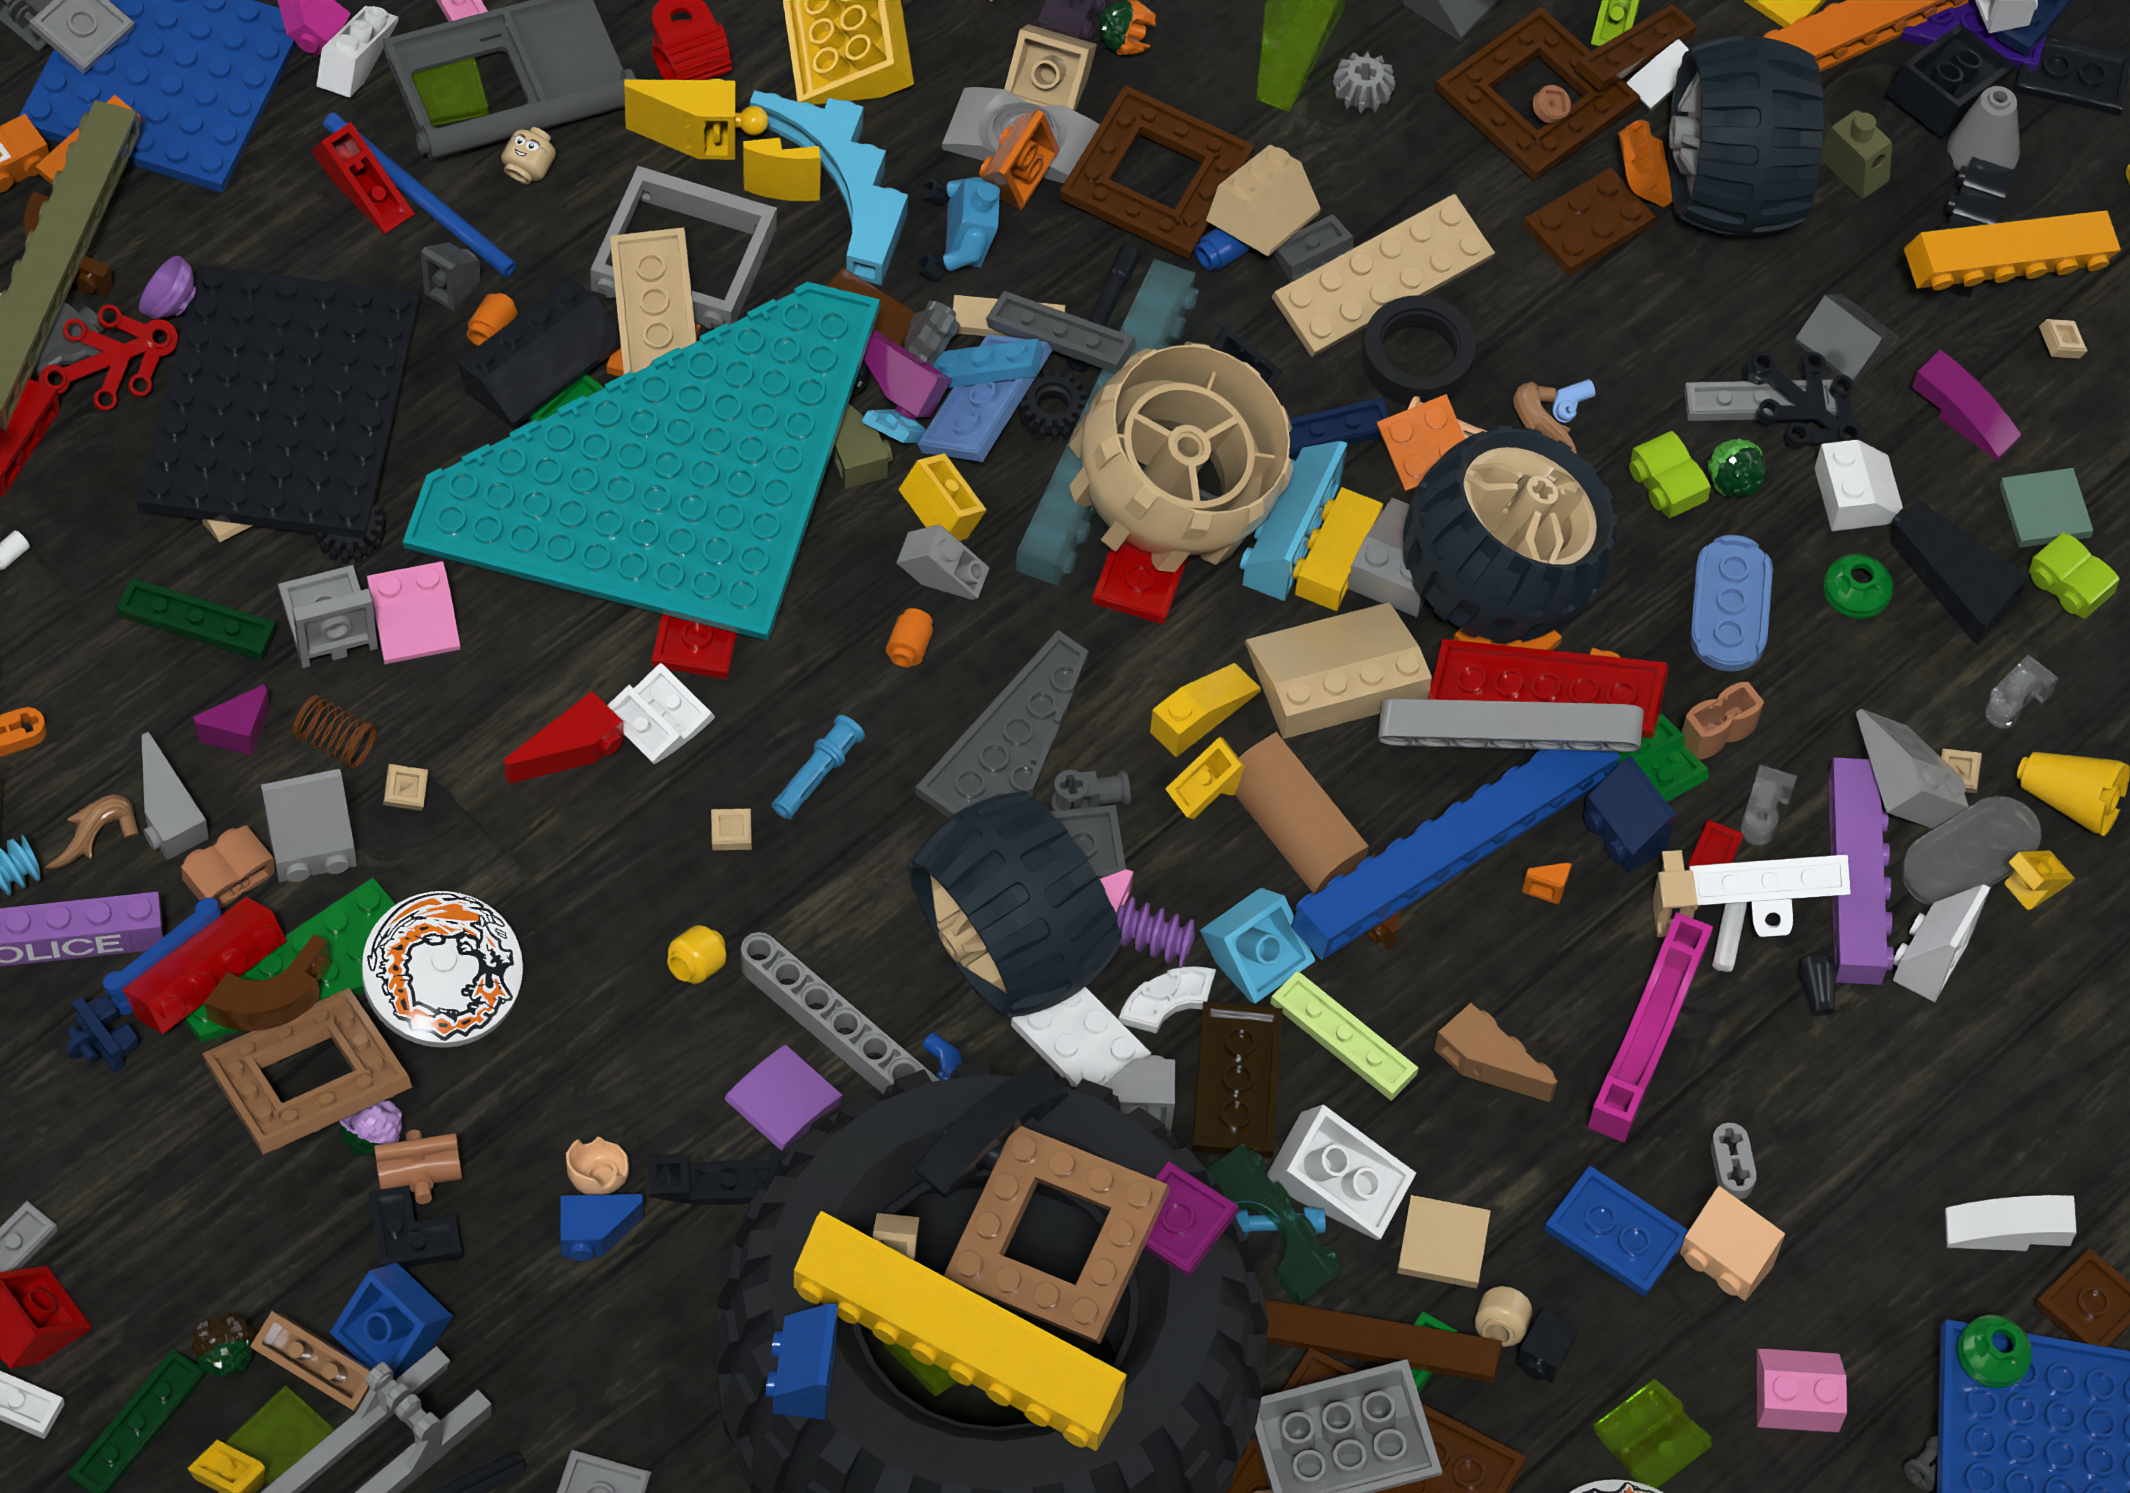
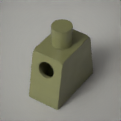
(1858, 153)

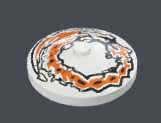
(442, 969)

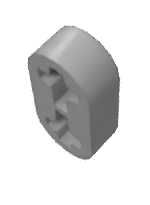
(1741, 1159)

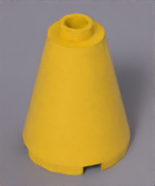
(2077, 786)

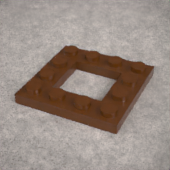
(1138, 114)
(1533, 150)

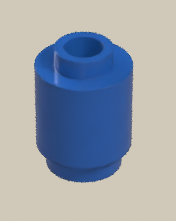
(1219, 249)

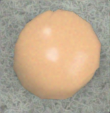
(597, 1166)

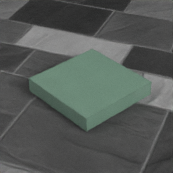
(2045, 506)

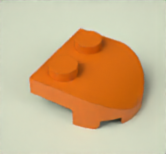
(1645, 163)

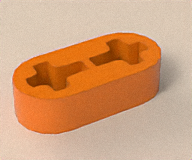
(13, 735)

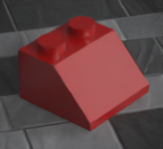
(36, 1316)

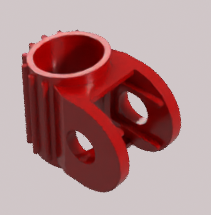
(689, 47)

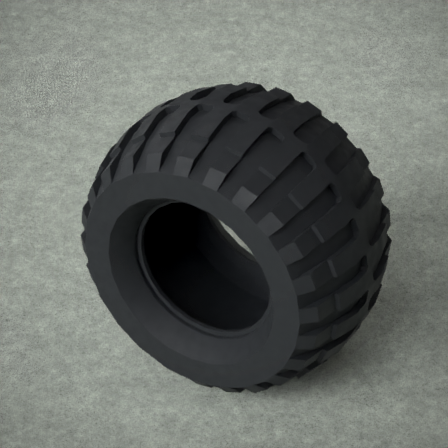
(1182, 1340)

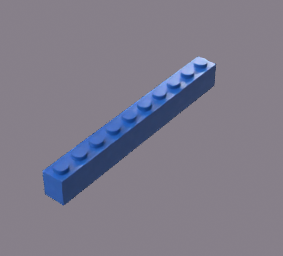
(1447, 846)

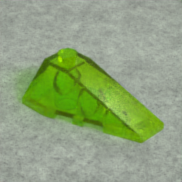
(1291, 45)

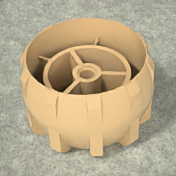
(1216, 413)

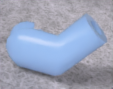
(1568, 397)

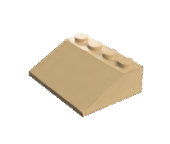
(1338, 669)

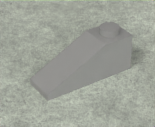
(170, 812)

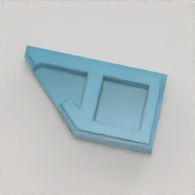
(894, 425)

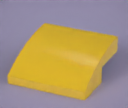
(781, 173)

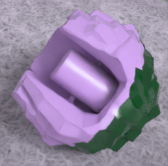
(371, 1127)

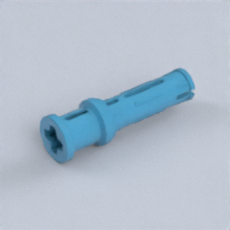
(827, 754)

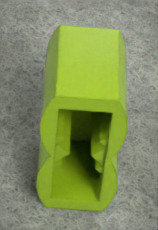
(1669, 475)
(2073, 575)

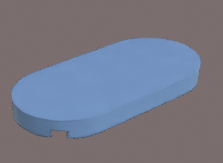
(1731, 603)

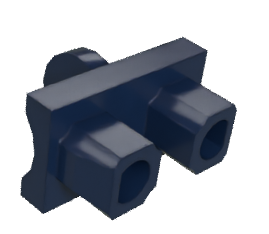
(92, 1019)

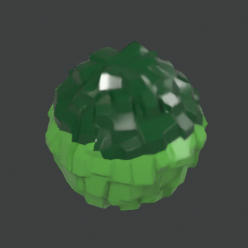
(1737, 468)

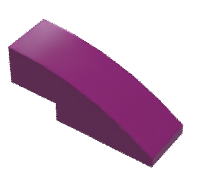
(1966, 405)

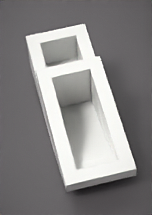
(2011, 1223)

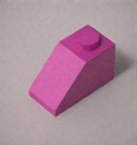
(312, 22)

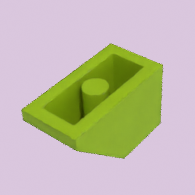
(1614, 19)

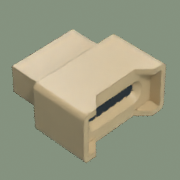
(1673, 892)

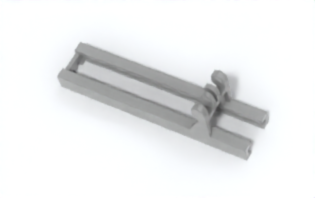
(384, 1399)

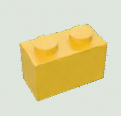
(942, 496)

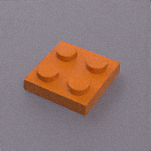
(1420, 438)

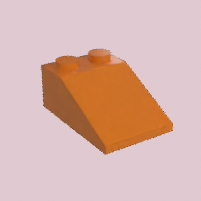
(1022, 158)

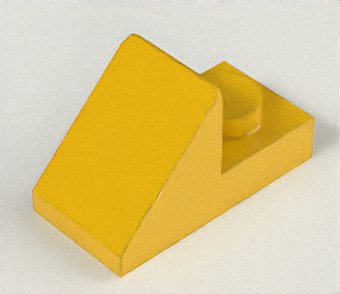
(1212, 773)
(2037, 877)
(228, 1470)

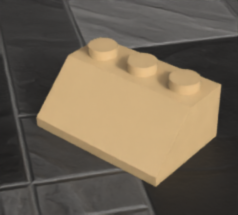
(1265, 201)

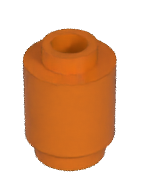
(490, 317)
(910, 638)

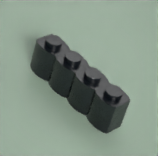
(1979, 200)

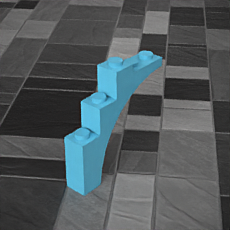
(856, 168)

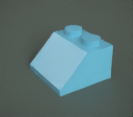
(1257, 944)

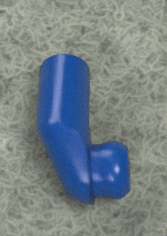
(945, 1053)

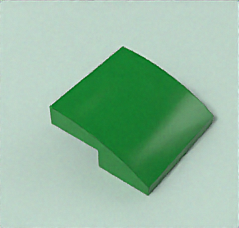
(1668, 761)

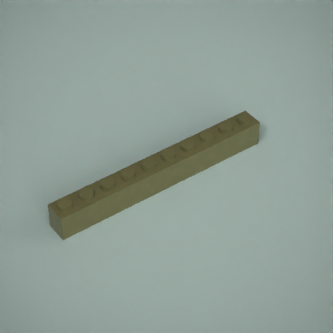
(60, 243)

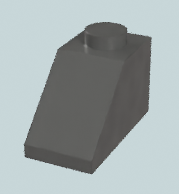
(449, 274)

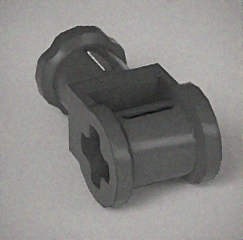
(1088, 790)

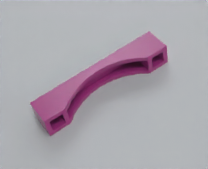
(1650, 1027)

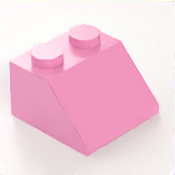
(413, 612)
(1800, 1390)

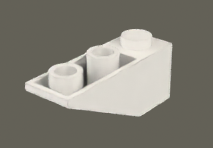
(354, 51)

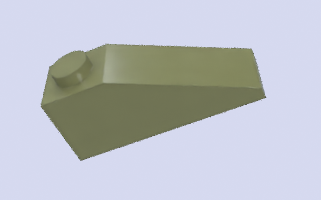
(859, 451)

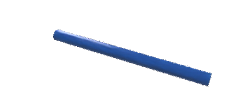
(434, 206)

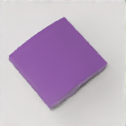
(783, 1097)

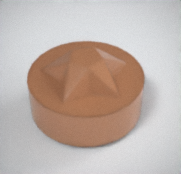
(1551, 104)

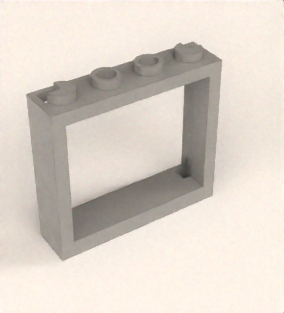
(704, 204)

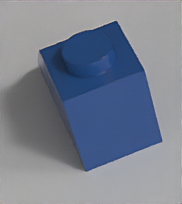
(597, 1223)

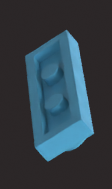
(991, 362)

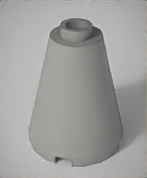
(1988, 131)

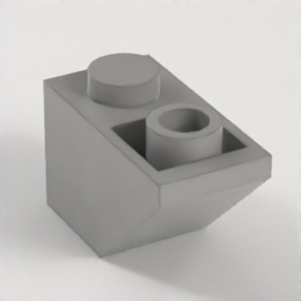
(942, 562)

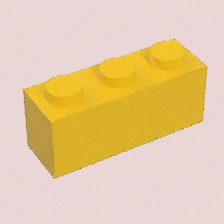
(1326, 570)

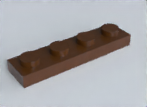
(1635, 47)

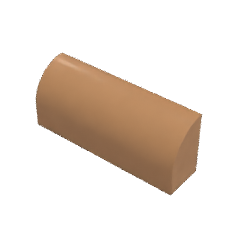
(1298, 814)

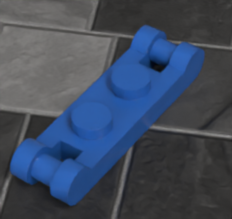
(205, 913)

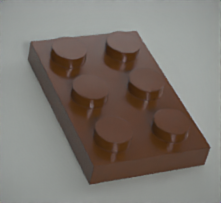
(1589, 221)

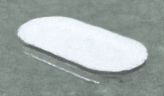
(1970, 849)

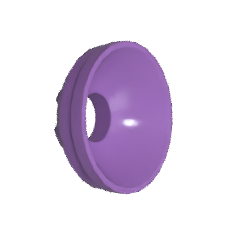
(168, 290)

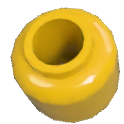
(696, 954)

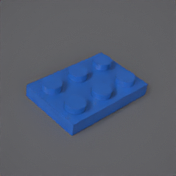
(1617, 1231)

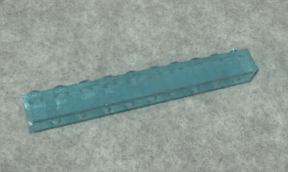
(1059, 521)

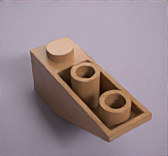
(1487, 1054)

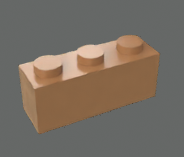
(313, 1359)

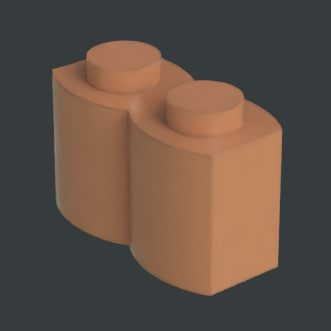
(1722, 720)
(229, 867)

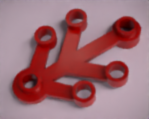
(114, 355)

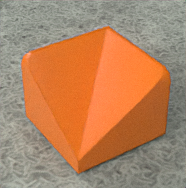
(1547, 882)

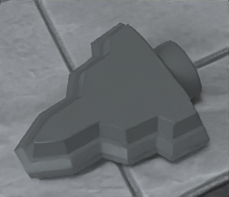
(931, 331)
(58, 350)

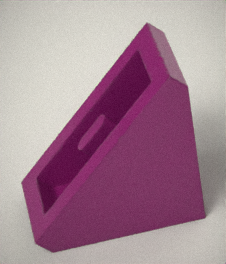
(236, 722)

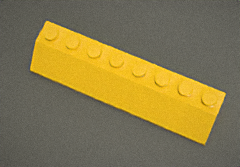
(959, 1332)

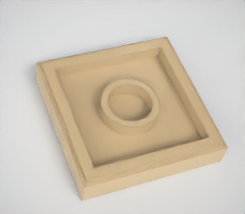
(1444, 1241)

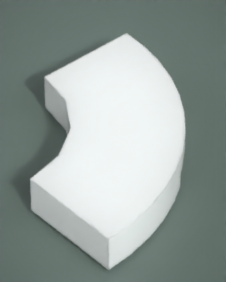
(1165, 995)

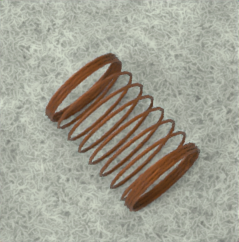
(354, 739)

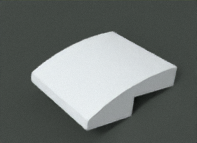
(660, 714)

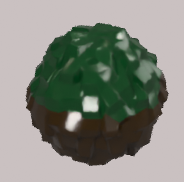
(223, 1344)

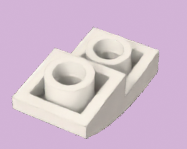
(1658, 77)

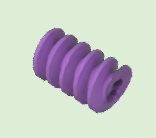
(1155, 932)

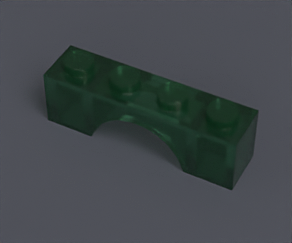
(1305, 1265)

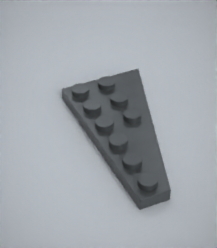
(1013, 736)

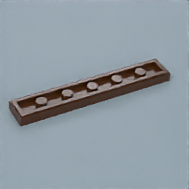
(1382, 1341)

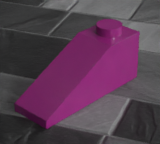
(905, 377)

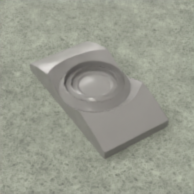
(986, 113)

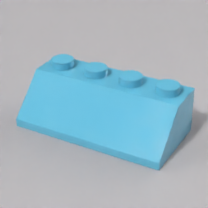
(1291, 522)

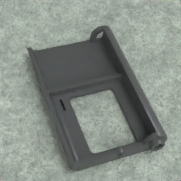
(555, 52)

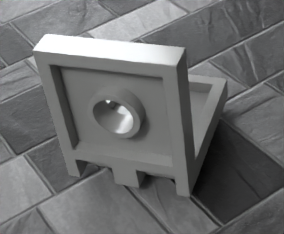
(328, 614)

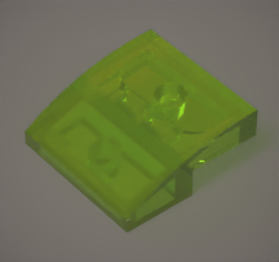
(1652, 1435)

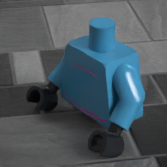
(970, 223)

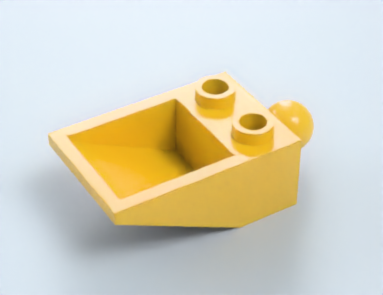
(690, 115)

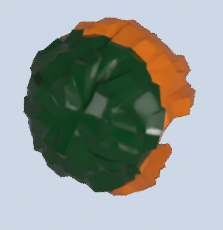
(1124, 26)

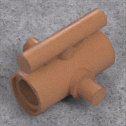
(418, 1163)

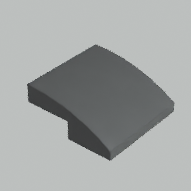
(1313, 247)

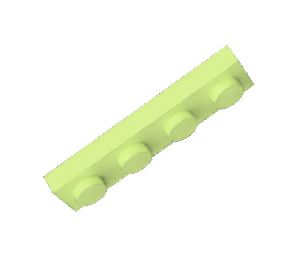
(1344, 1035)

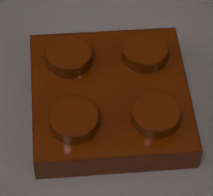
(2089, 1301)

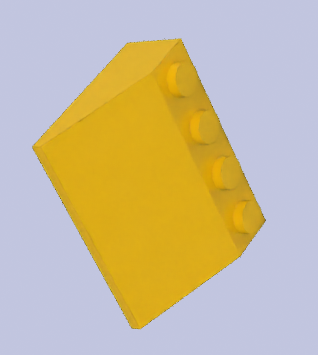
(847, 49)

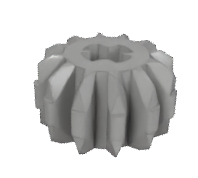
(1364, 82)

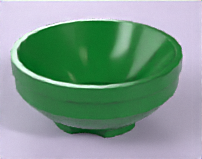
(1856, 598)
(1984, 1361)

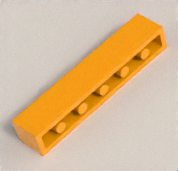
(2012, 250)

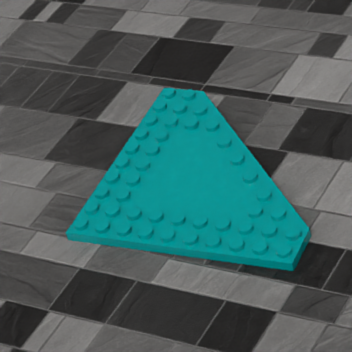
(673, 479)

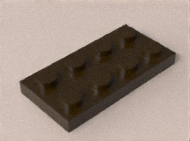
(1237, 1078)

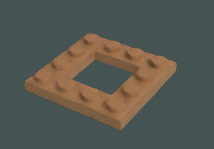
(274, 1124)
(1077, 1308)

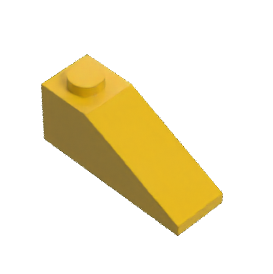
(1200, 707)

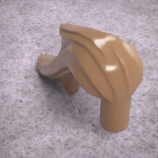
(1534, 416)
(89, 823)

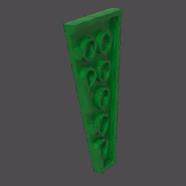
(345, 929)

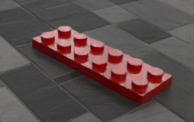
(1538, 675)

